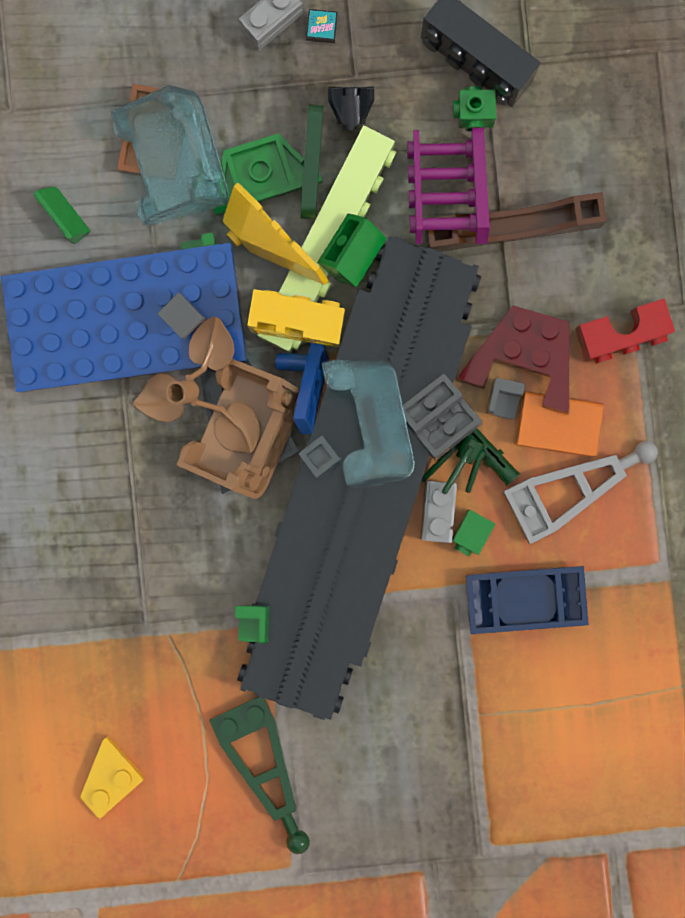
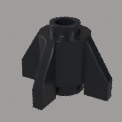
(351, 105)

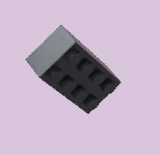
(479, 50)

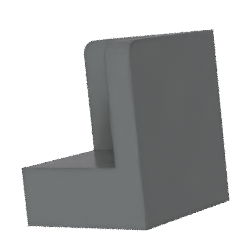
(181, 315)
(504, 398)
(320, 457)

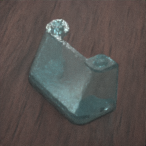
(172, 154)
(381, 421)

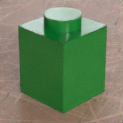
(472, 533)

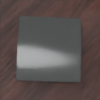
(440, 416)

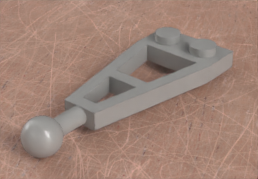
(530, 510)

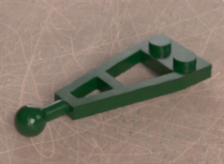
(244, 721)

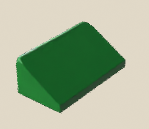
(62, 213)

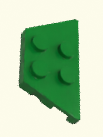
(263, 169)

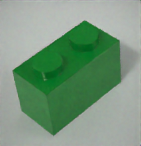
(352, 250)

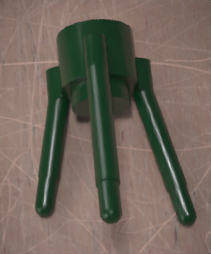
(468, 450)

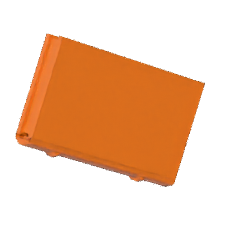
(557, 431)

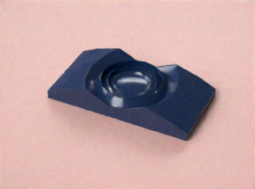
(527, 599)

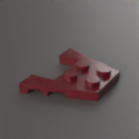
(529, 343)

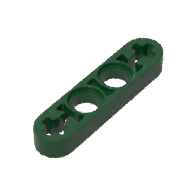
(312, 161)

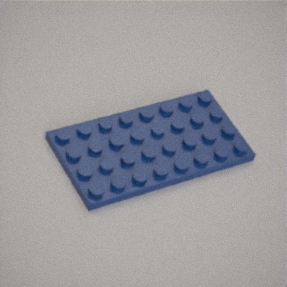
(104, 319)

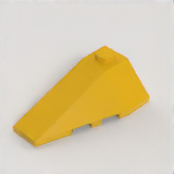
(265, 238)

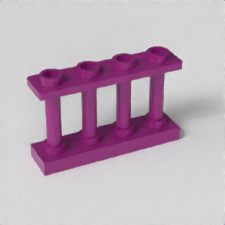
(474, 197)

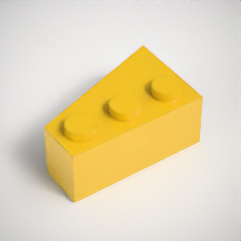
(296, 318)

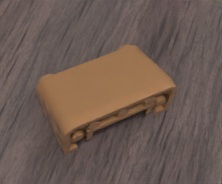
(274, 406)

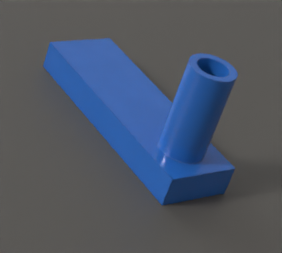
(311, 383)

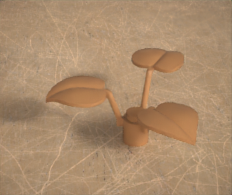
(165, 395)

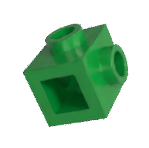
(475, 108)

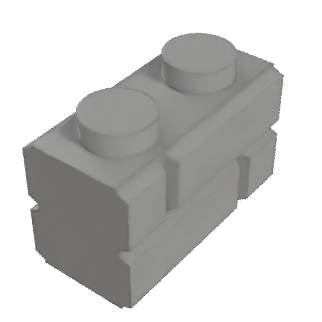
(269, 19)
(438, 512)

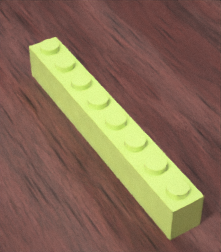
(348, 195)

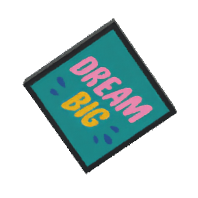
(321, 26)

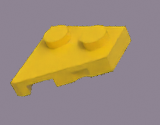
(109, 779)

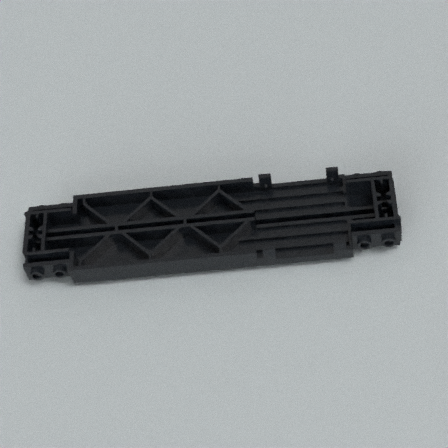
(345, 540)

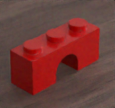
(651, 324)

